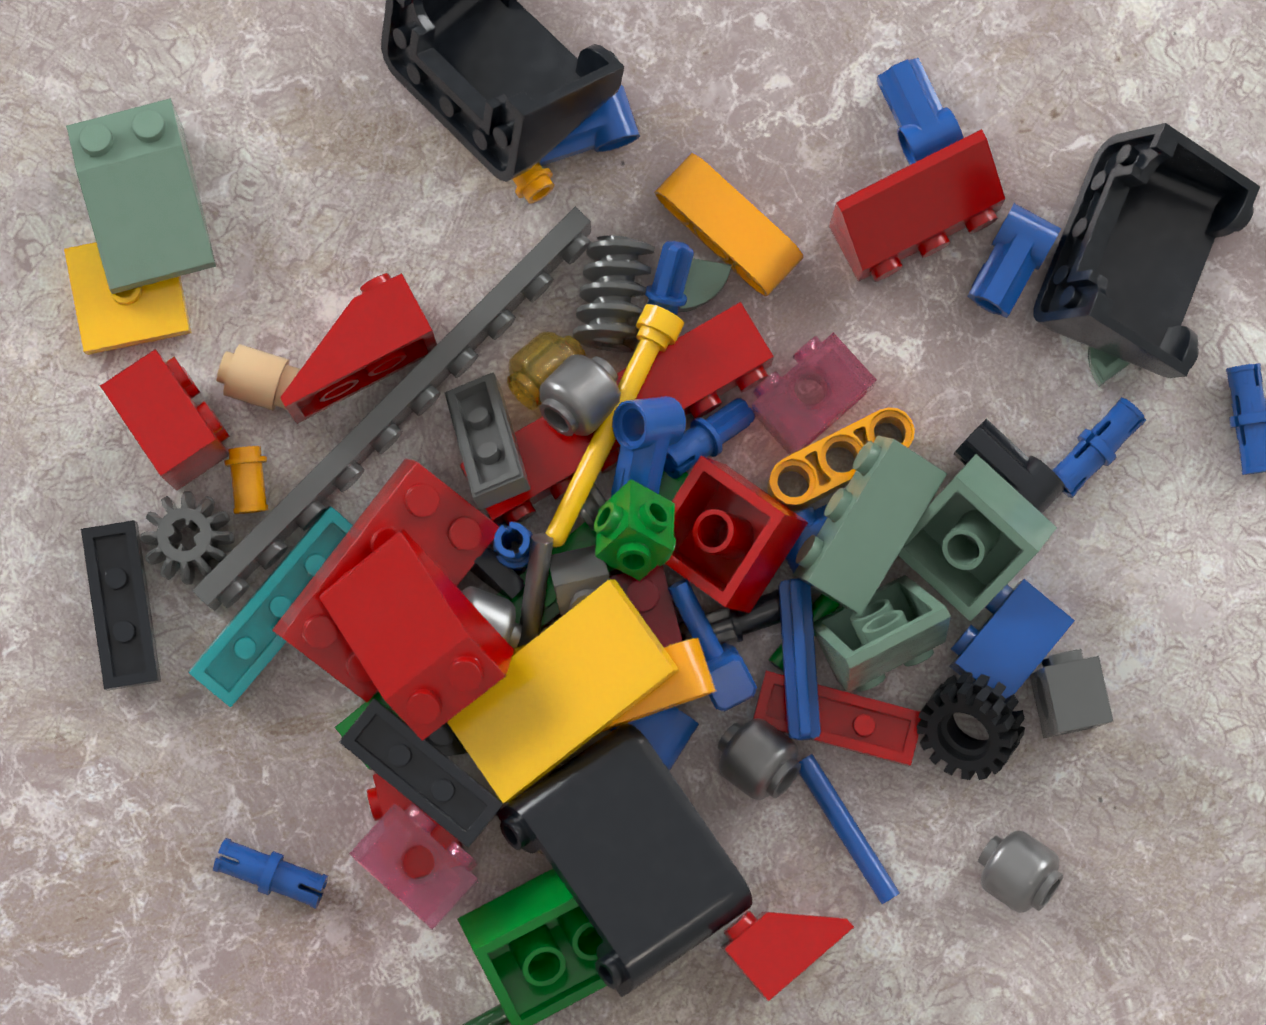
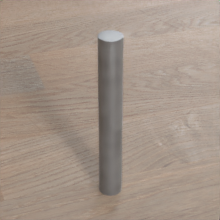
(535, 587)

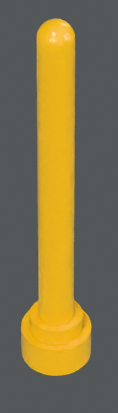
(656, 330)

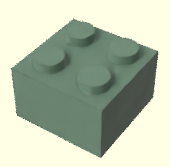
(975, 538)

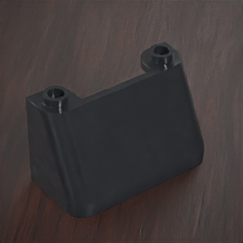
(495, 77)
(1141, 247)
(629, 855)

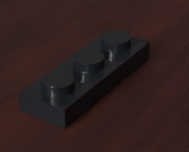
(120, 605)
(421, 773)

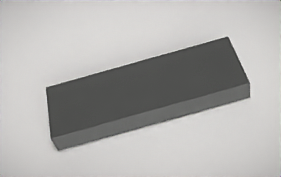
(487, 441)

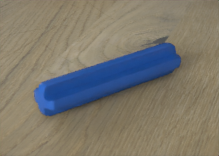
(799, 660)

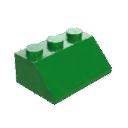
(535, 949)

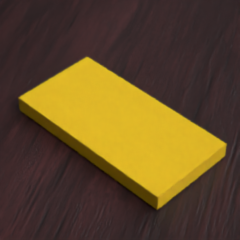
(563, 691)

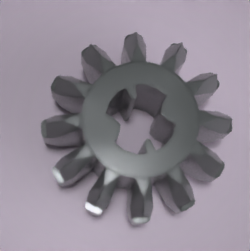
(169, 535)

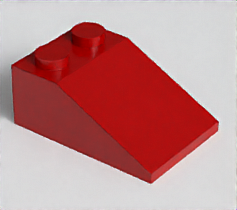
(367, 343)
(416, 634)

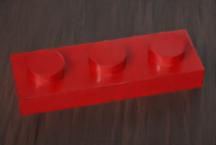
(848, 721)

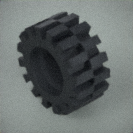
(986, 706)

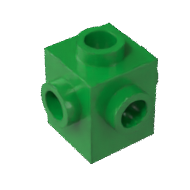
(635, 530)

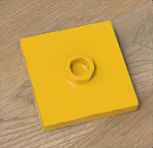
(125, 317)

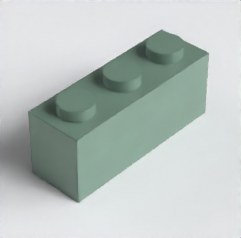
(868, 523)

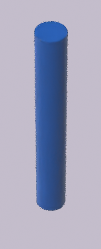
(847, 829)

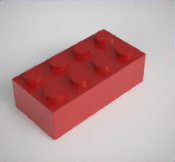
(434, 517)

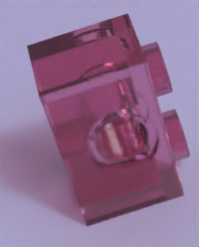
(843, 383)
(383, 856)

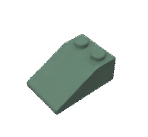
(141, 195)
(894, 630)

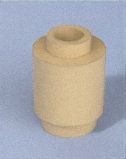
(255, 376)

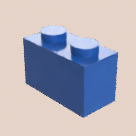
(1013, 638)

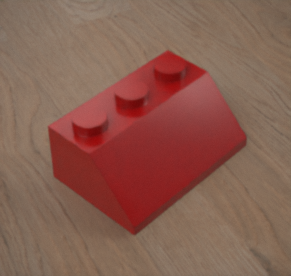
(918, 208)

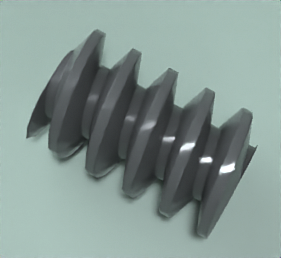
(611, 292)

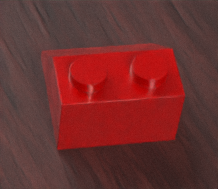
(780, 946)

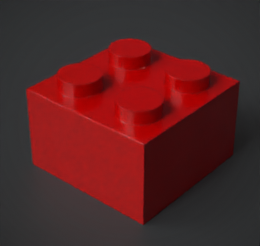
(164, 419)
(730, 534)

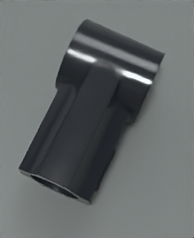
(1025, 474)

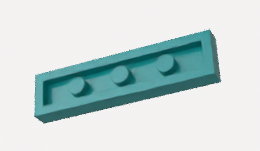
(248, 639)

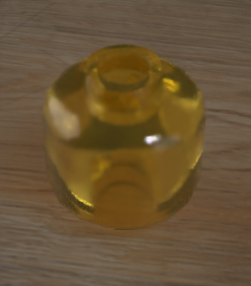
(536, 362)

